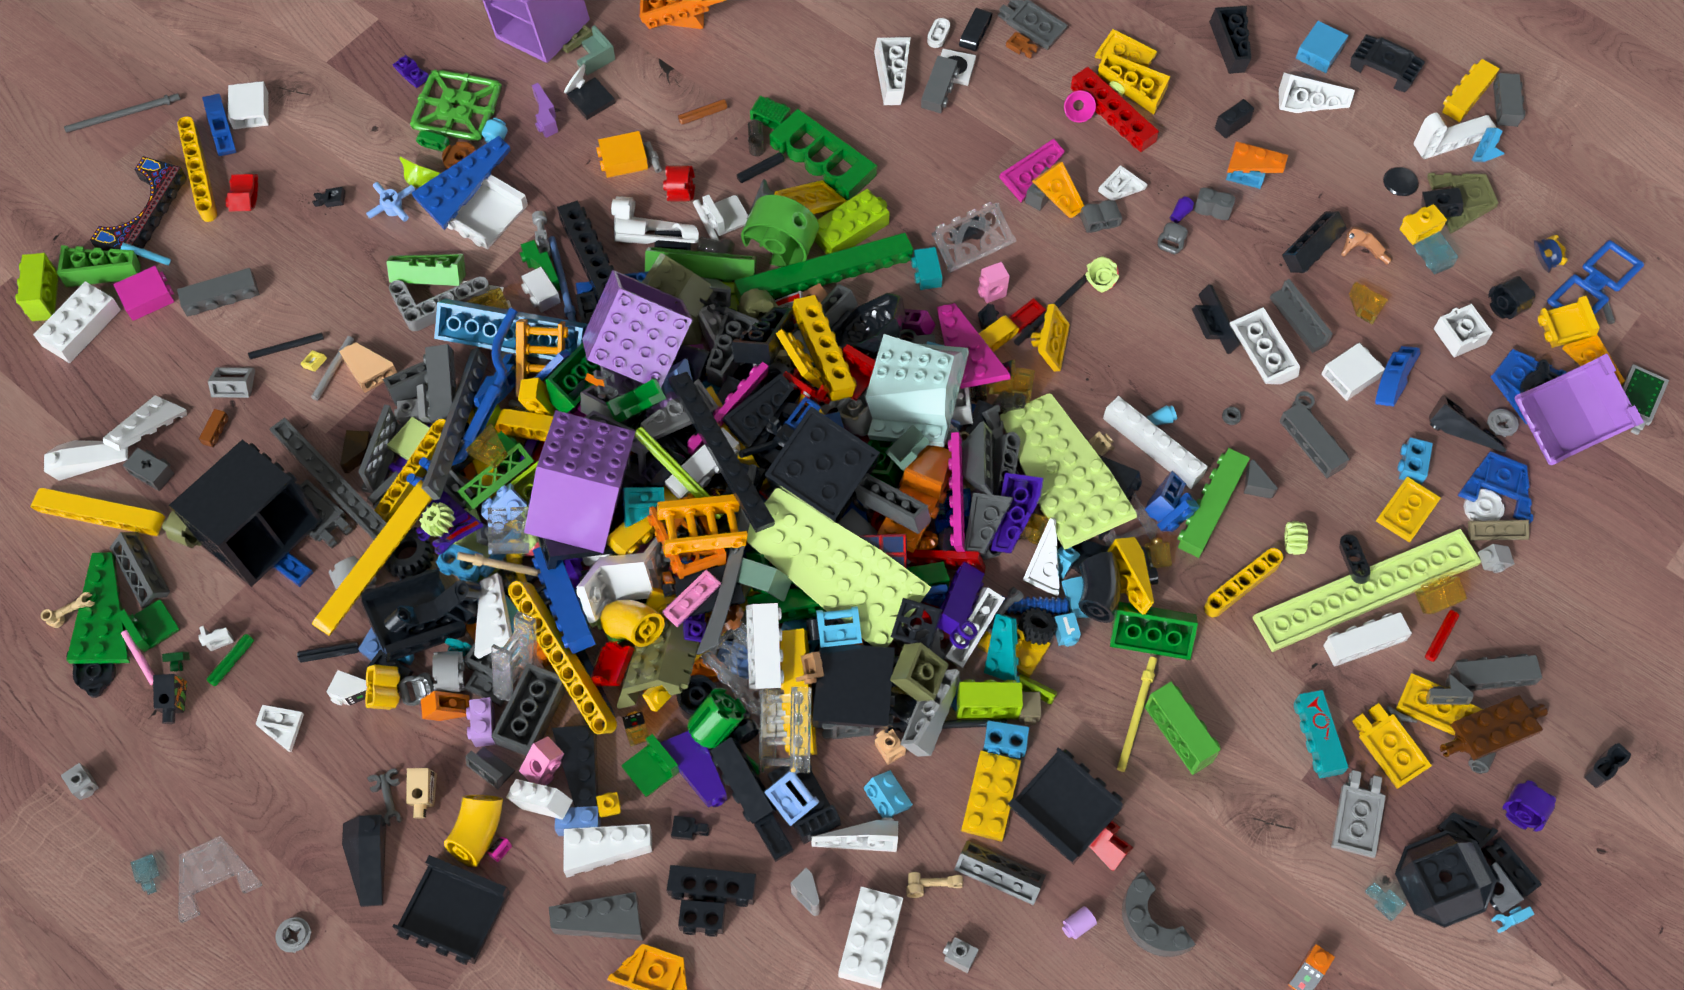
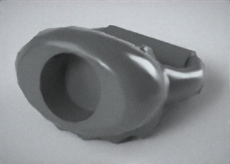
(1174, 233)
(422, 687)

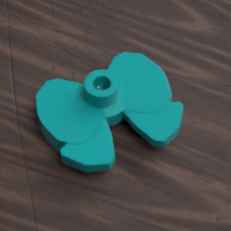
(457, 645)

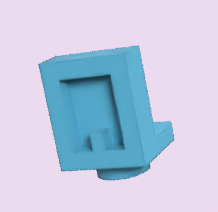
(1065, 560)

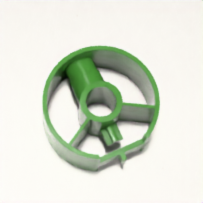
(781, 228)

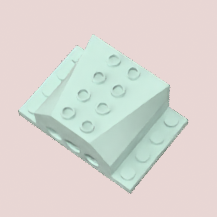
(914, 388)

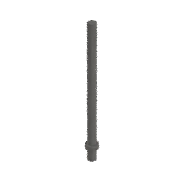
(123, 112)

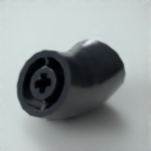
(1100, 587)

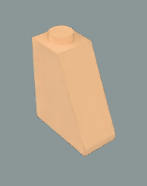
(366, 366)

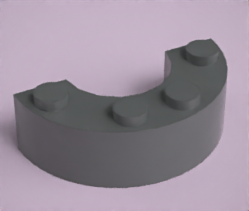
(1144, 930)

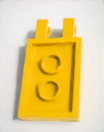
(1437, 715)
(1391, 746)

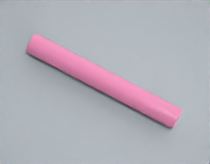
(138, 656)

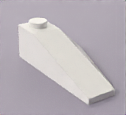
(1305, 94)
(80, 457)
(873, 835)

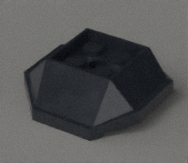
(1445, 901)

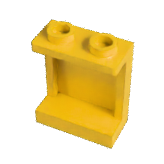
(1568, 323)

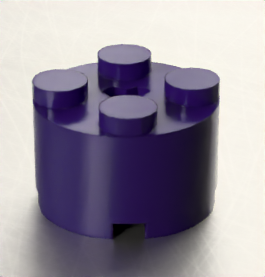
(1529, 806)

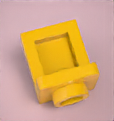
(608, 804)

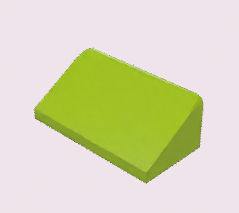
(1030, 685)

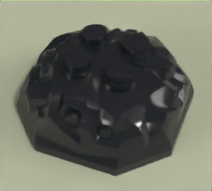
(871, 322)

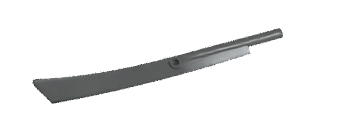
(717, 620)

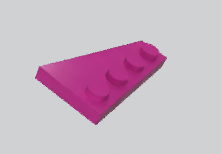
(1020, 175)

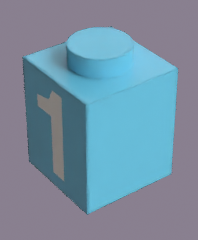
(1067, 629)

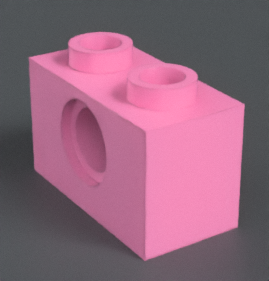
(993, 282)
(542, 762)

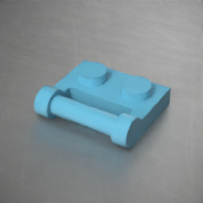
(839, 634)

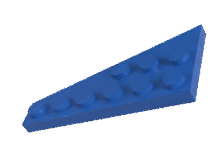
(457, 185)

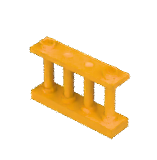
(524, 349)
(699, 507)

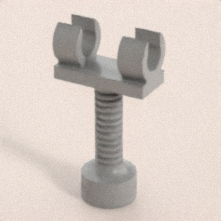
(539, 219)

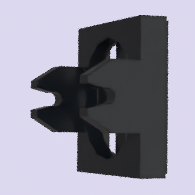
(906, 605)

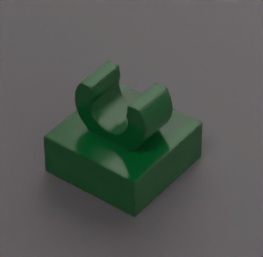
(176, 660)

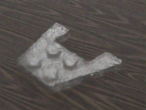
(206, 867)

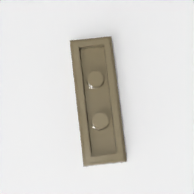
(1498, 530)

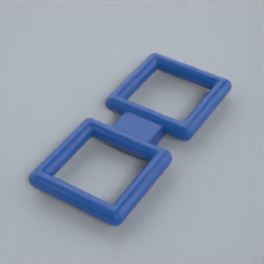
(1597, 280)

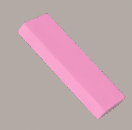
(691, 598)

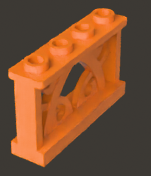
(716, 556)

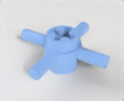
(390, 202)

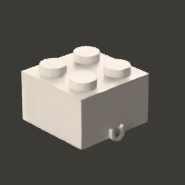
(1462, 330)

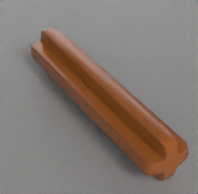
(702, 111)

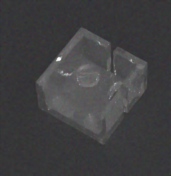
(507, 535)

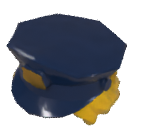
(1550, 252)

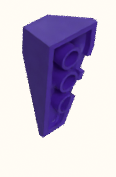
(1026, 494)

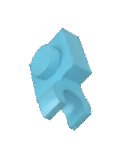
(1516, 916)

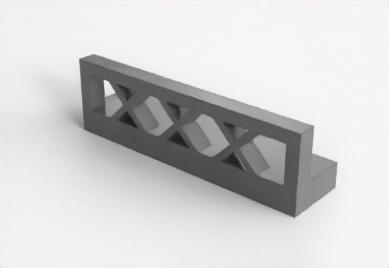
(1300, 316)
(140, 564)
(998, 874)

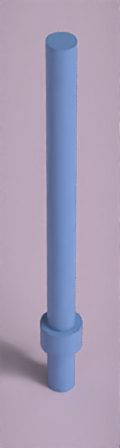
(569, 309)

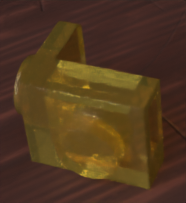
(1159, 552)

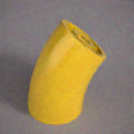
(632, 621)
(474, 828)

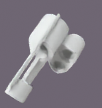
(633, 229)

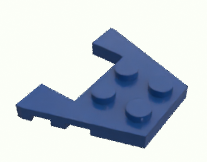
(1512, 371)
(1503, 477)

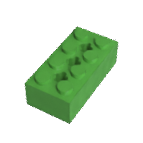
(1182, 728)

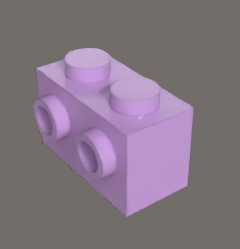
(482, 721)

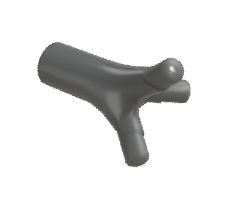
(1401, 717)

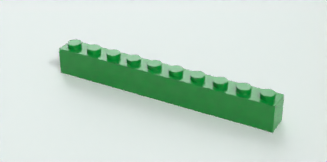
(829, 267)
(801, 606)

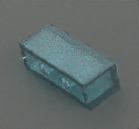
(1436, 253)

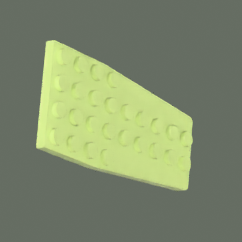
(1076, 481)
(836, 567)

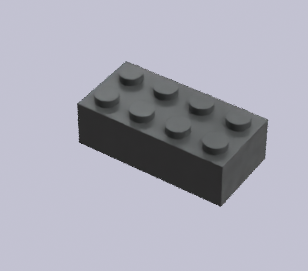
(529, 710)

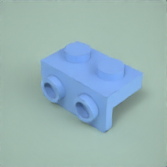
(505, 497)

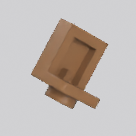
(812, 668)

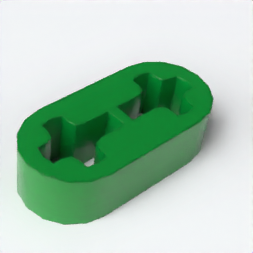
(432, 140)

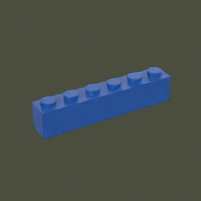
(564, 604)

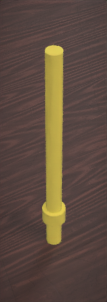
(1147, 678)

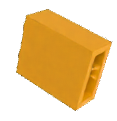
(622, 154)

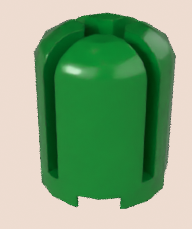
(715, 718)

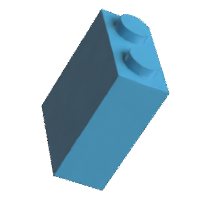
(1321, 46)

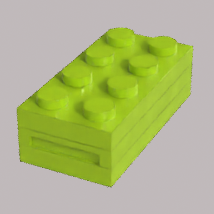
(852, 222)

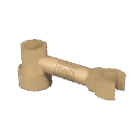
(56, 617)
(916, 883)

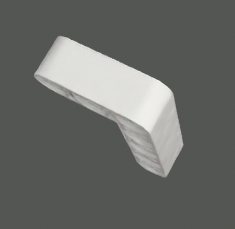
(1436, 138)

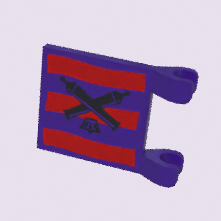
(454, 533)

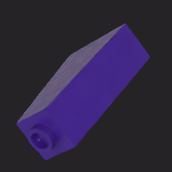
(696, 768)

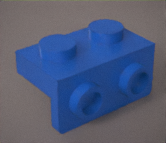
(1184, 509)

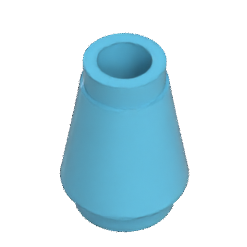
(1163, 416)

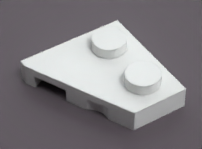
(1121, 184)
(280, 724)

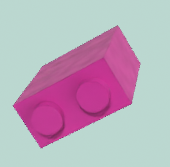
(144, 292)

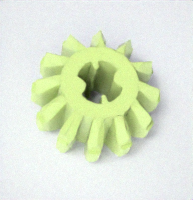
(437, 519)
(1296, 538)

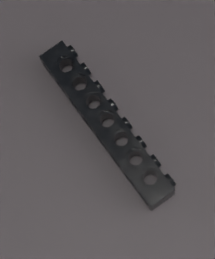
(586, 245)

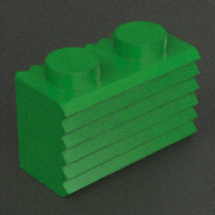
(769, 112)

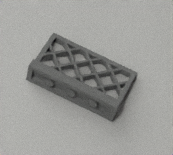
(378, 456)

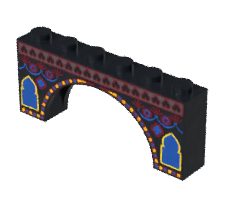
(164, 184)

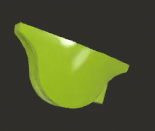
(417, 175)

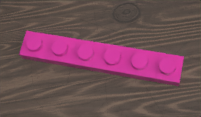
(744, 388)
(957, 500)

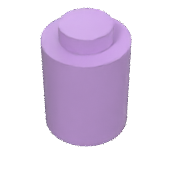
(1079, 923)

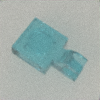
(144, 871)
(1388, 903)

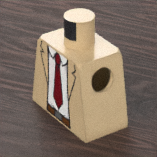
(418, 782)

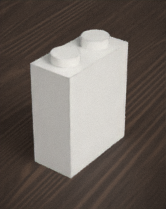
(248, 105)
(1353, 371)

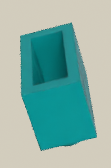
(927, 268)

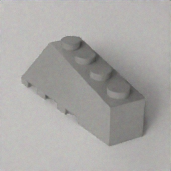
(929, 717)

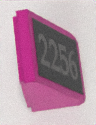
(499, 849)

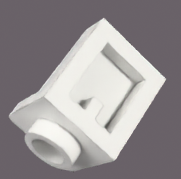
(216, 639)

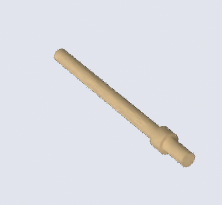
(479, 559)

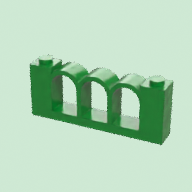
(846, 185)

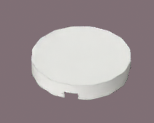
(1485, 508)

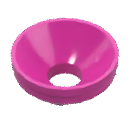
(1087, 110)

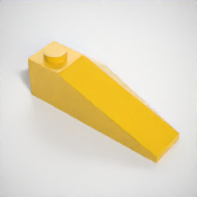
(1133, 573)

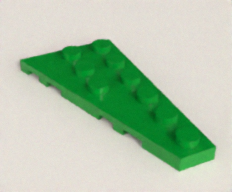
(98, 627)

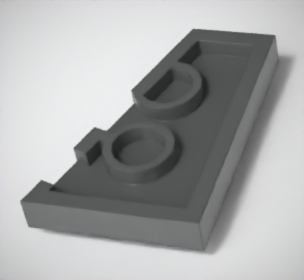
(984, 520)

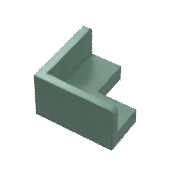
(600, 52)
(907, 447)
(764, 578)

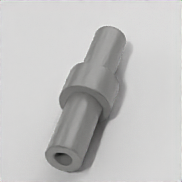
(652, 157)

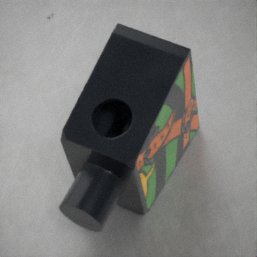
(169, 696)

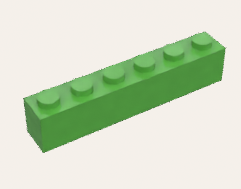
(707, 264)
(1213, 502)

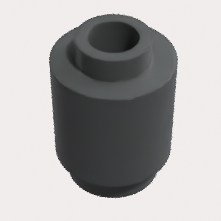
(1483, 764)

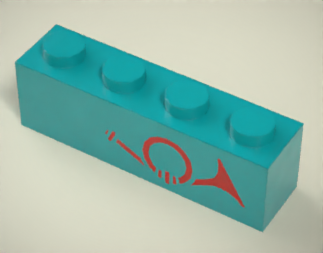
(1320, 734)

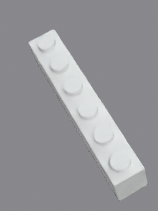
(1154, 442)

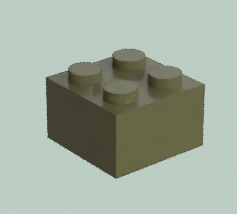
(919, 672)

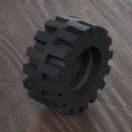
(1039, 618)

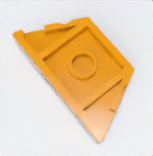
(651, 970)

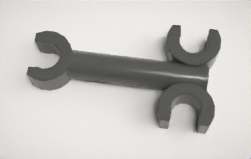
(1013, 596)
(383, 783)

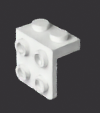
(725, 214)

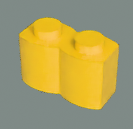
(382, 687)

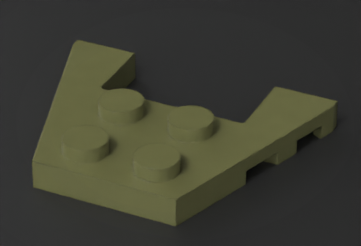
(1476, 195)

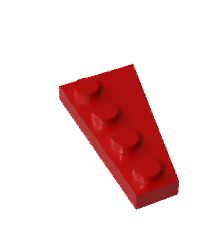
(951, 559)

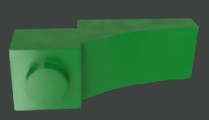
(531, 255)

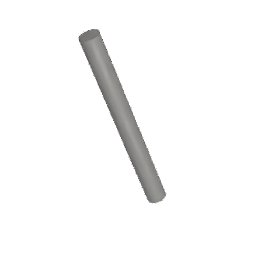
(331, 370)

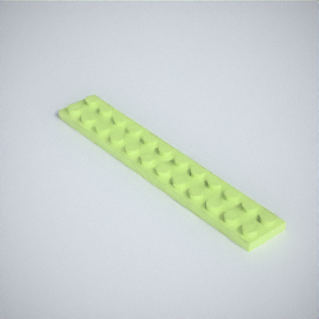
(1346, 599)

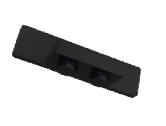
(1214, 320)

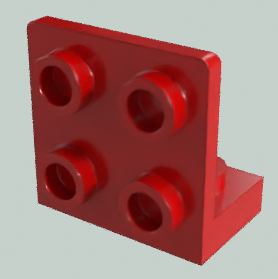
(860, 368)

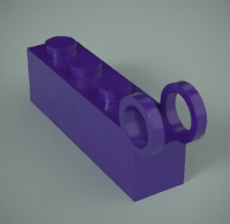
(959, 603)

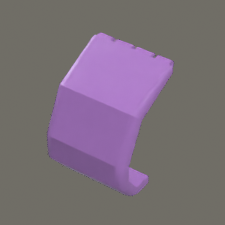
(1577, 410)

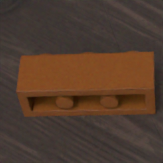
(213, 428)

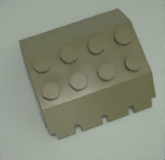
(679, 282)
(663, 663)

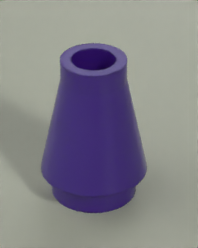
(1182, 208)

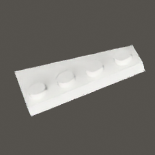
(143, 421)
(492, 617)

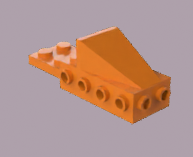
(675, 12)
(927, 482)

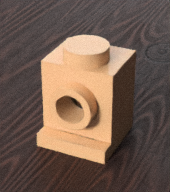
(889, 752)

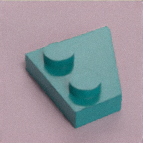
(637, 503)

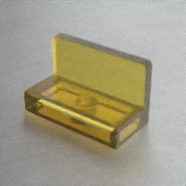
(1023, 382)

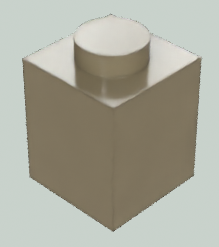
(1031, 708)

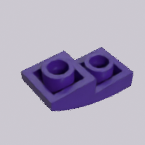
(410, 71)
(573, 569)
(694, 628)

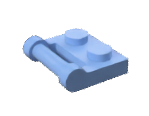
(785, 800)

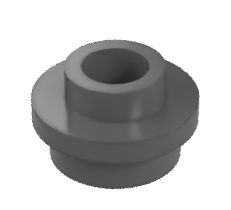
(1233, 411)

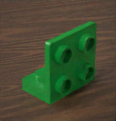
(149, 625)
(651, 767)

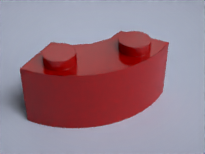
(242, 192)

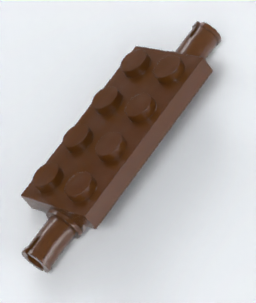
(1495, 728)

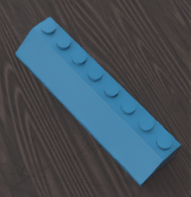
(478, 325)

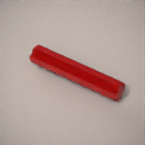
(1442, 635)

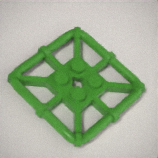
(445, 105)

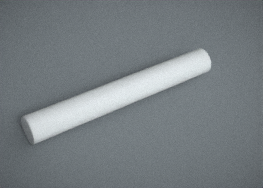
(705, 220)

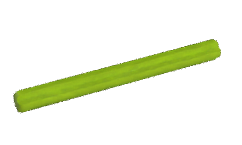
(672, 465)

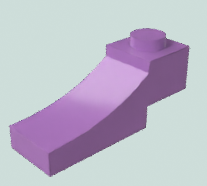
(546, 115)

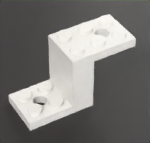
(621, 579)

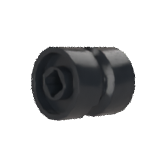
(746, 729)

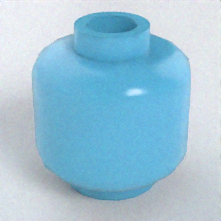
(493, 129)

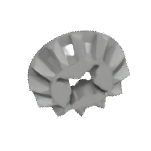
(1502, 415)
(283, 934)

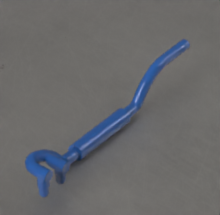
(488, 403)

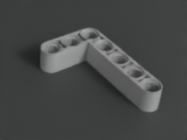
(421, 311)

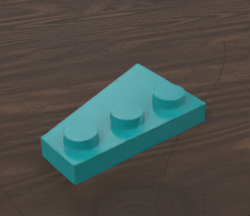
(1001, 654)

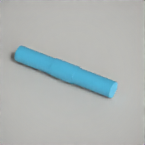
(146, 254)

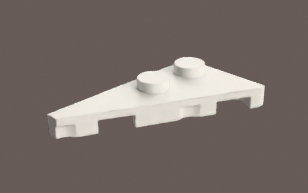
(1044, 567)

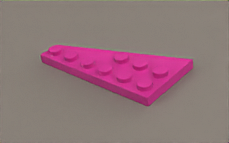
(982, 364)

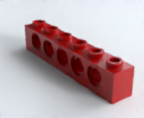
(1116, 110)

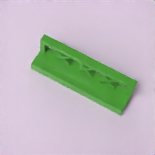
(496, 484)

